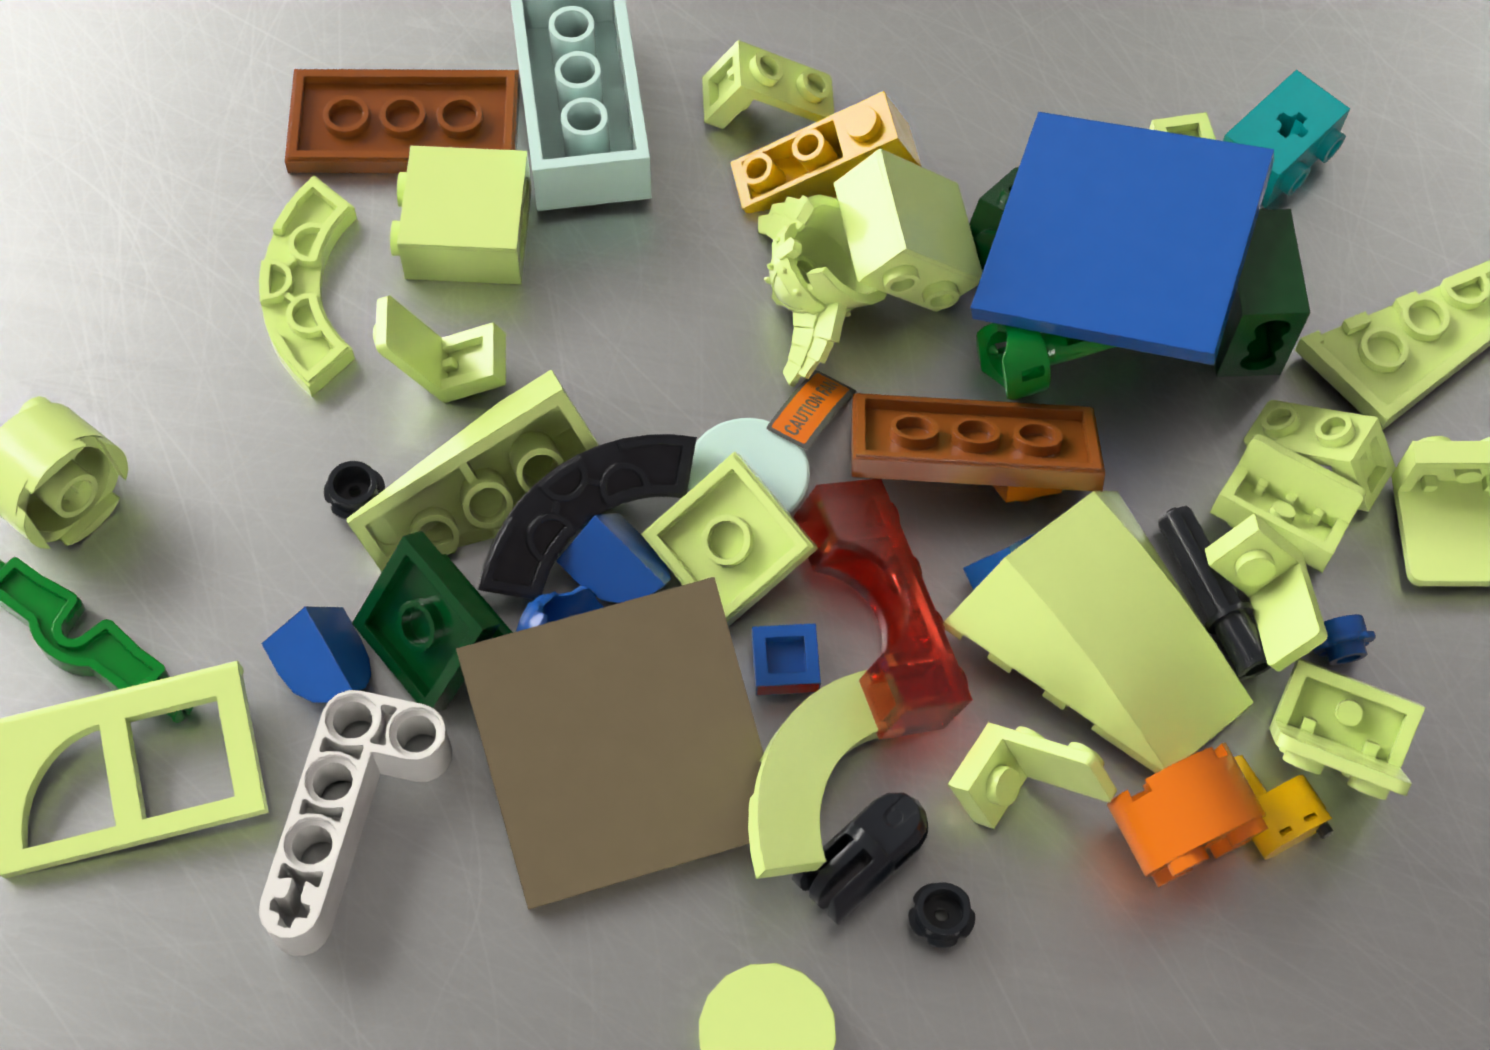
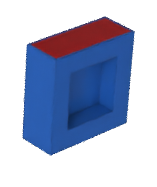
(785, 659)

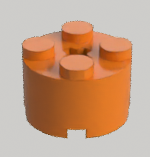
(1187, 810)

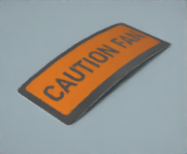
(810, 409)

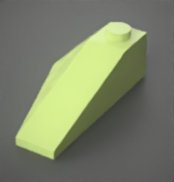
(478, 474)

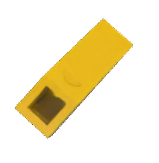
(821, 154)

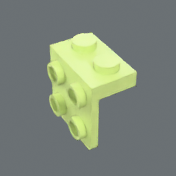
(1444, 511)
(1346, 727)

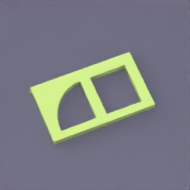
(38, 737)

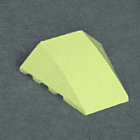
(1106, 633)

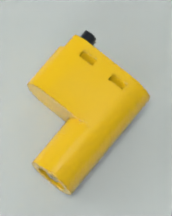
(1291, 812)

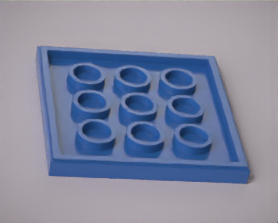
(1124, 237)

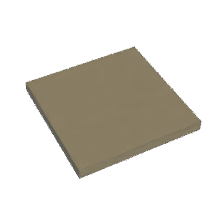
(616, 740)

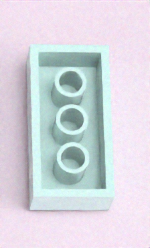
(581, 102)

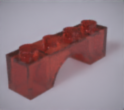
(861, 542)

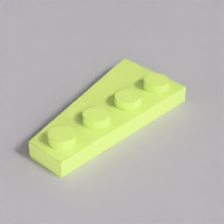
(1405, 350)

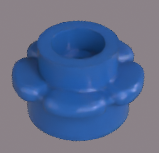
(1345, 640)

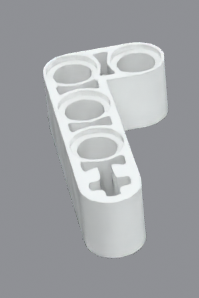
(342, 820)

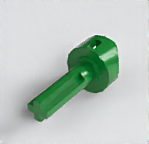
(1027, 358)

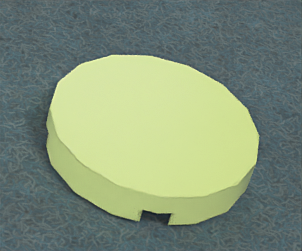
(767, 1010)

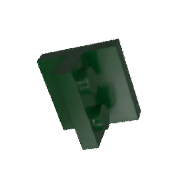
(420, 617)

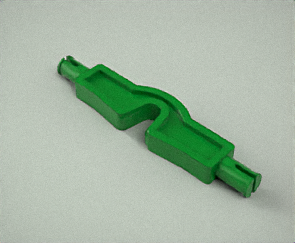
(52, 614)

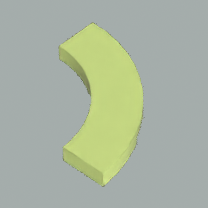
(293, 285)
(795, 773)

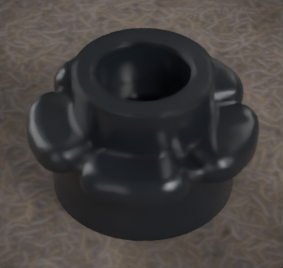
(347, 477)
(947, 898)

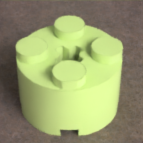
(56, 474)

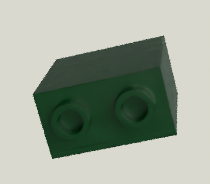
(1268, 302)

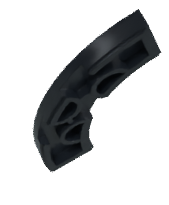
(572, 496)

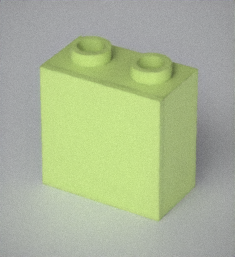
(463, 215)
(908, 231)

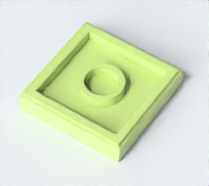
(730, 532)

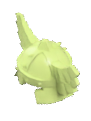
(812, 277)

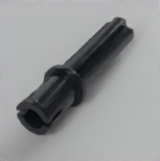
(1225, 611)

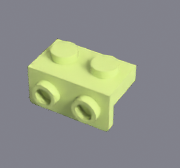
(1292, 496)

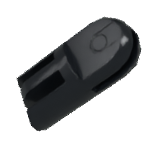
(866, 854)

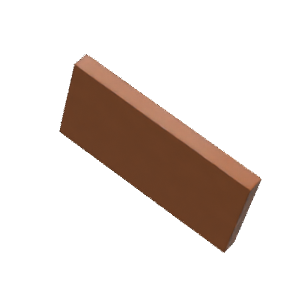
(373, 116)
(975, 442)

